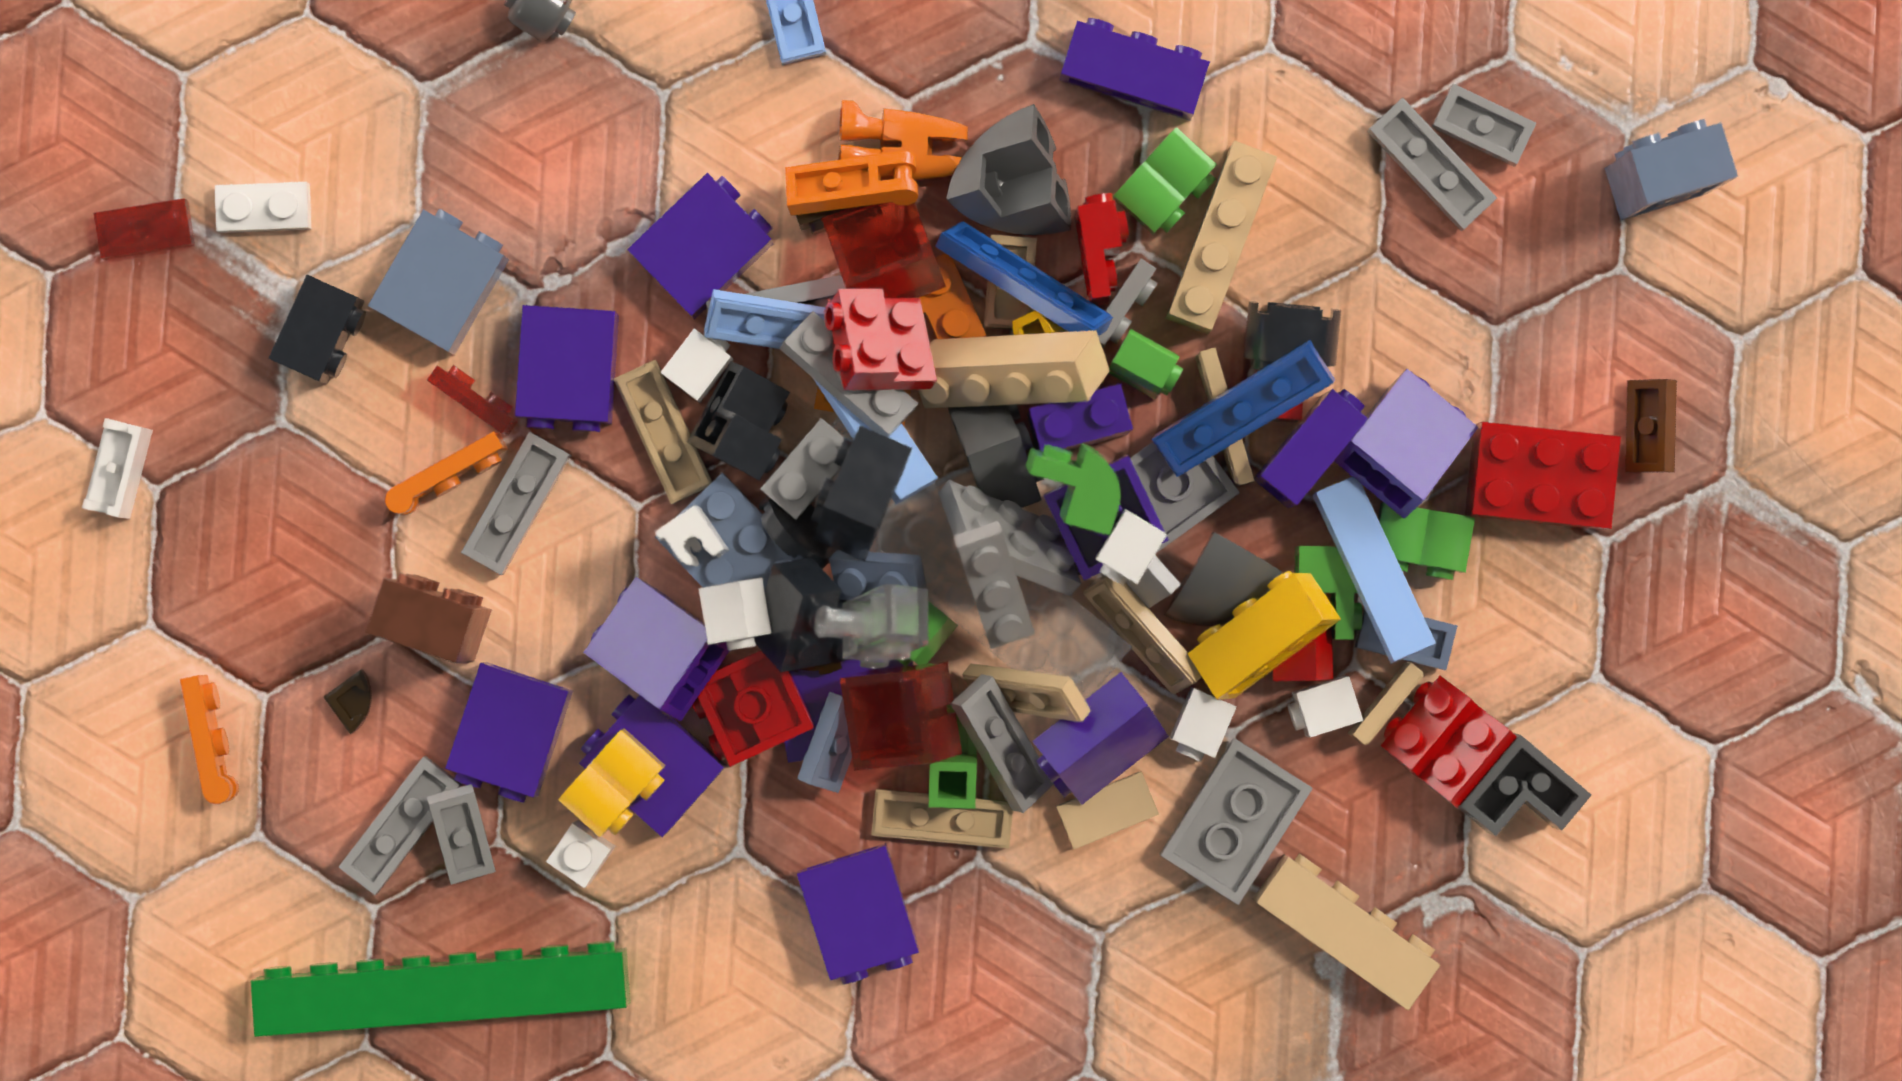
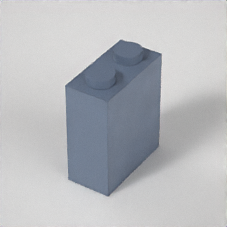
(440, 280)

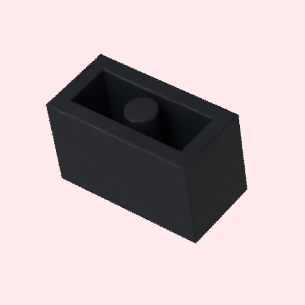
(318, 330)

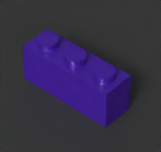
(1134, 68)

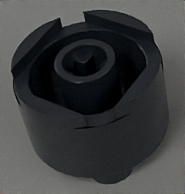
(1287, 327)

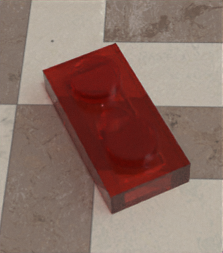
(144, 229)
(458, 386)

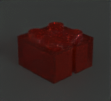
(884, 250)
(900, 716)

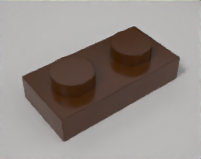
(1651, 426)

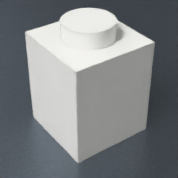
(698, 364)
(1129, 548)
(735, 613)
(1325, 707)
(1201, 725)
(580, 854)

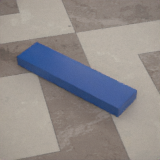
(1022, 280)
(1243, 408)

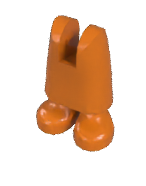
(901, 132)

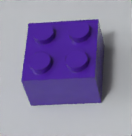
(1086, 544)

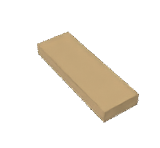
(1215, 385)
(663, 431)
(1144, 633)
(1035, 692)
(910, 817)

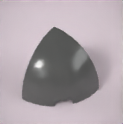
(1012, 180)
(1219, 583)

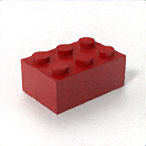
(1543, 476)

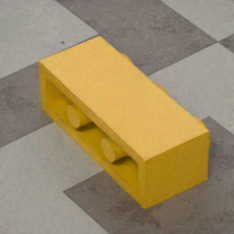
(1262, 634)

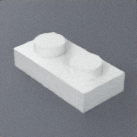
(263, 207)

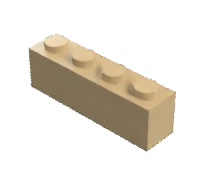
(1221, 237)
(1015, 369)
(1346, 931)

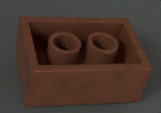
(429, 620)

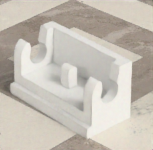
(117, 469)
(685, 530)

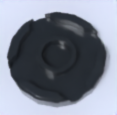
(794, 535)

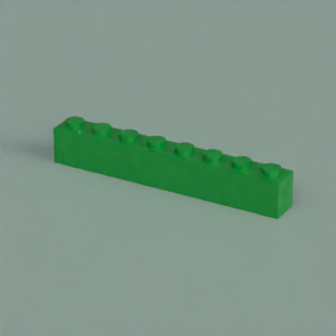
(441, 990)

